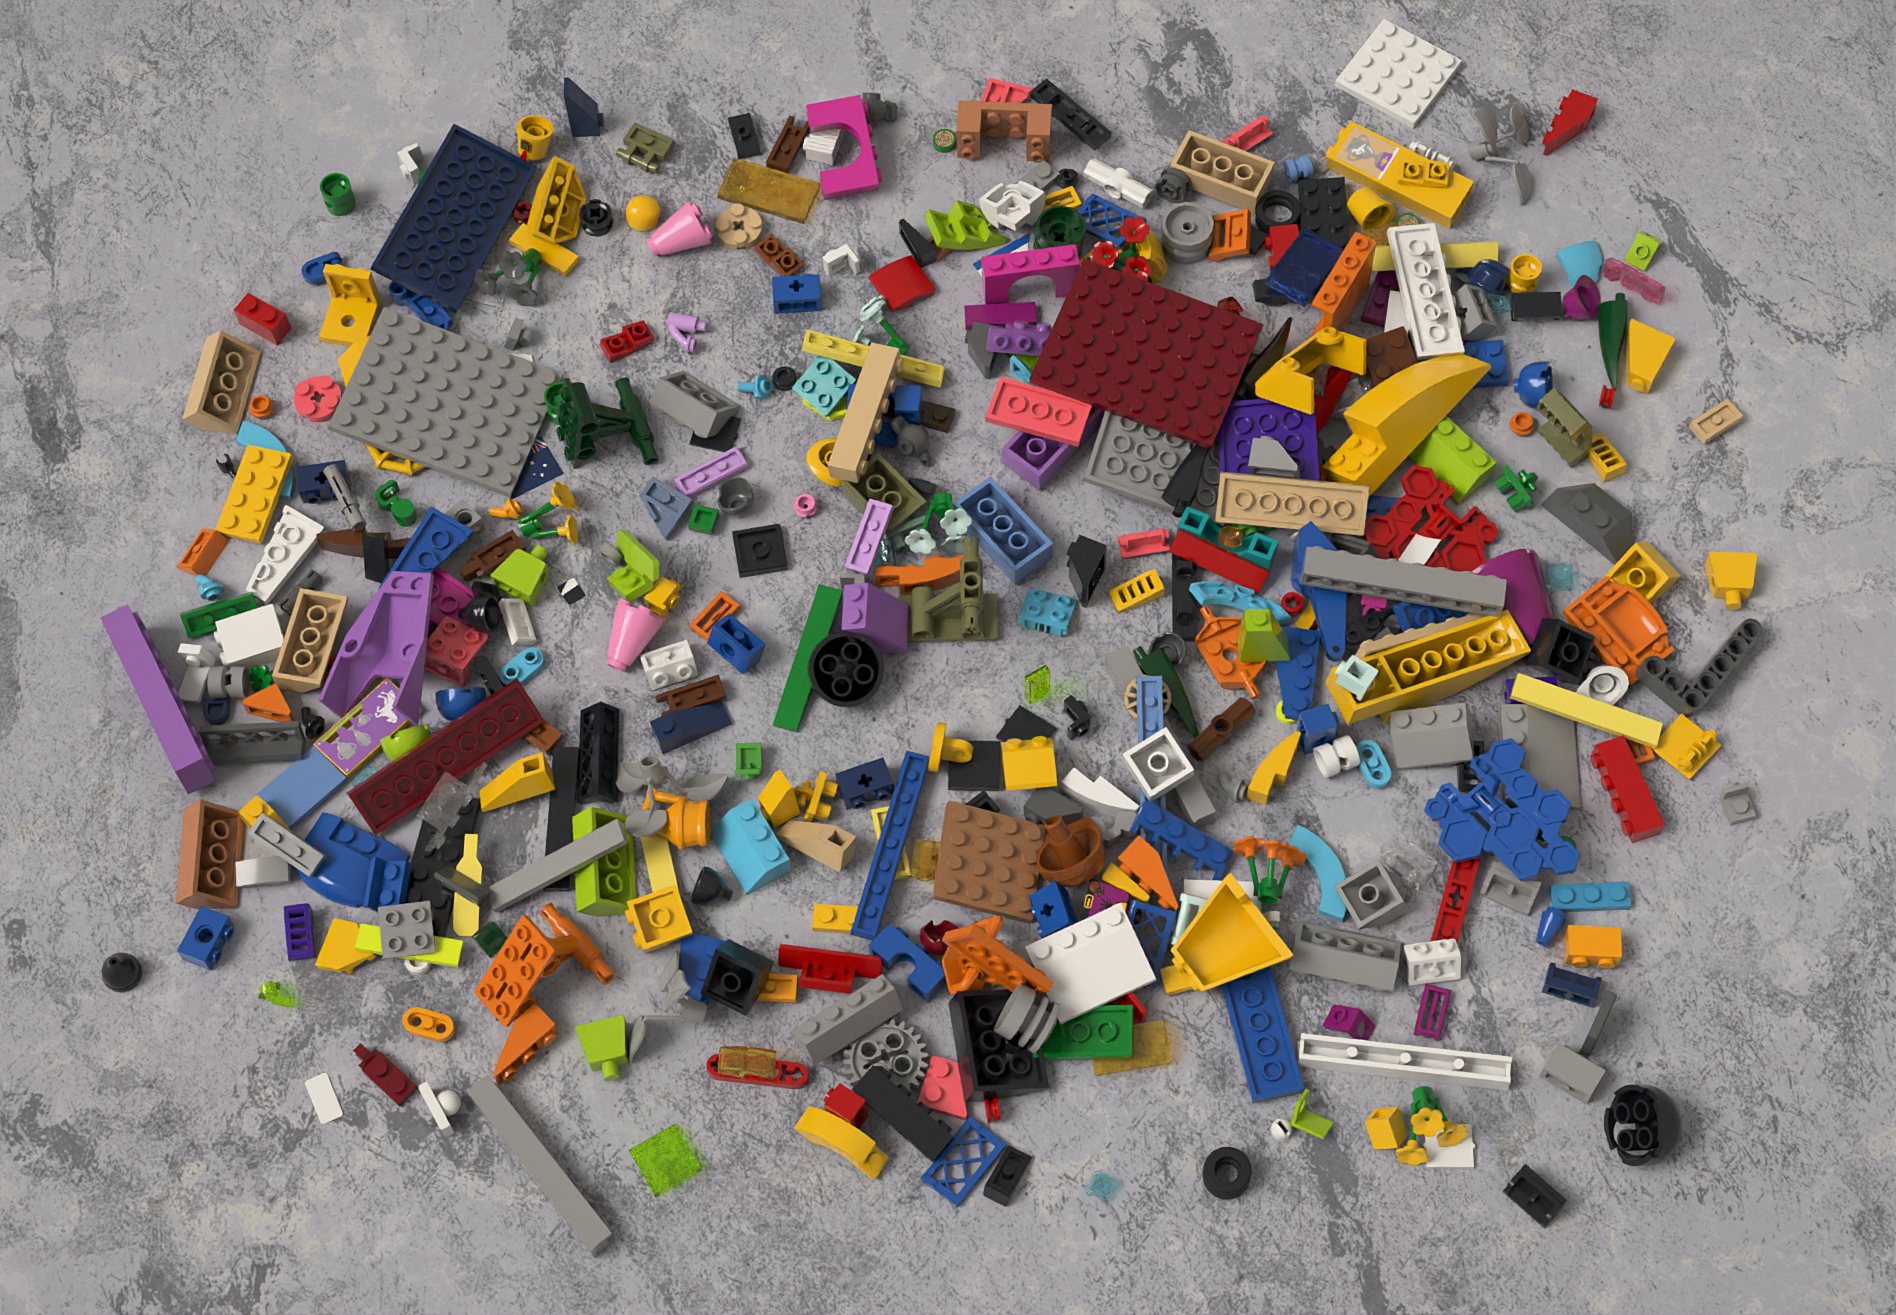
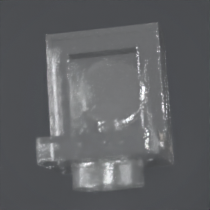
(1353, 391)

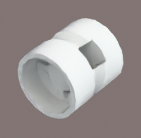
(1336, 756)

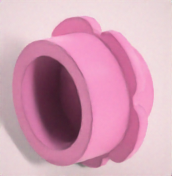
(805, 499)

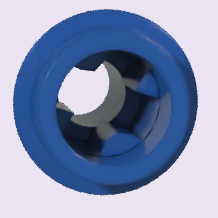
(1550, 926)

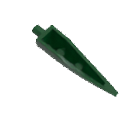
(1612, 331)
(1159, 664)

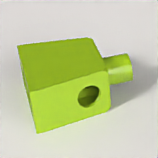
(523, 574)
(605, 1045)

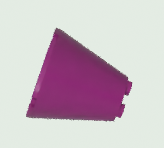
(1525, 589)

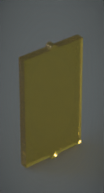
(1149, 1050)

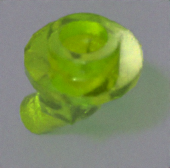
(270, 992)

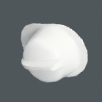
(1605, 684)

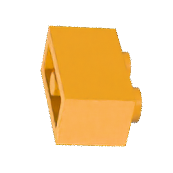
(1592, 946)

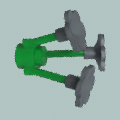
(513, 266)

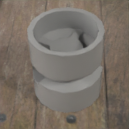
(227, 682)

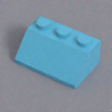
(750, 847)

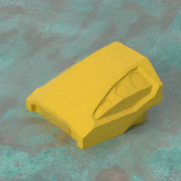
(1155, 257)

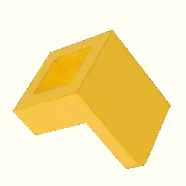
(1386, 1128)

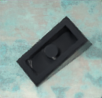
(1006, 1176)

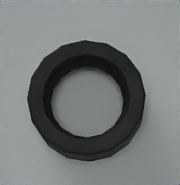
(1272, 198)

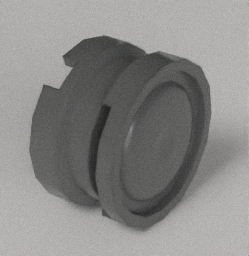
(1173, 185)

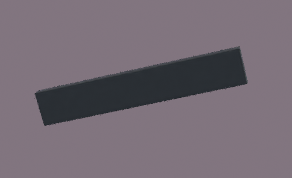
(562, 806)

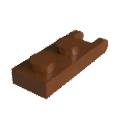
(787, 146)
(693, 695)

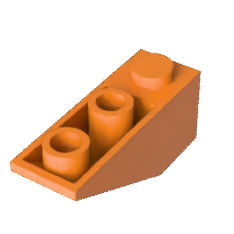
(1145, 864)
(526, 1038)

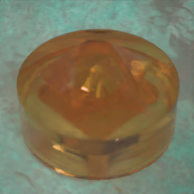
(1230, 536)

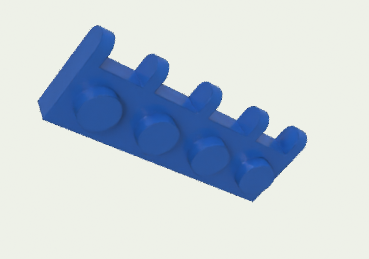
(1182, 837)

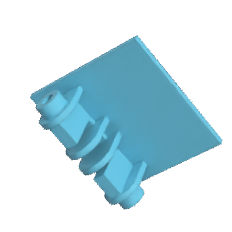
(1048, 610)

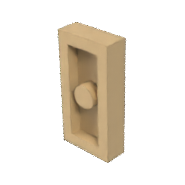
(1715, 421)

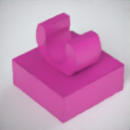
(1372, 602)

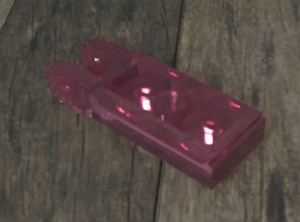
(1634, 280)

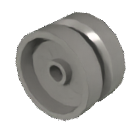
(1186, 232)

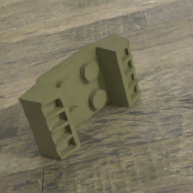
(1566, 427)

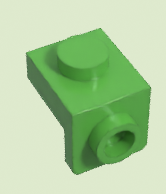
(748, 760)

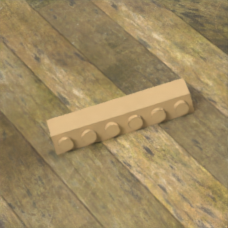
(865, 413)

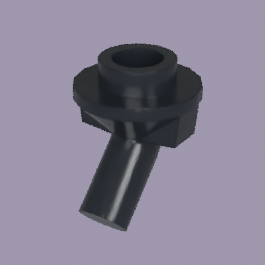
(313, 724)

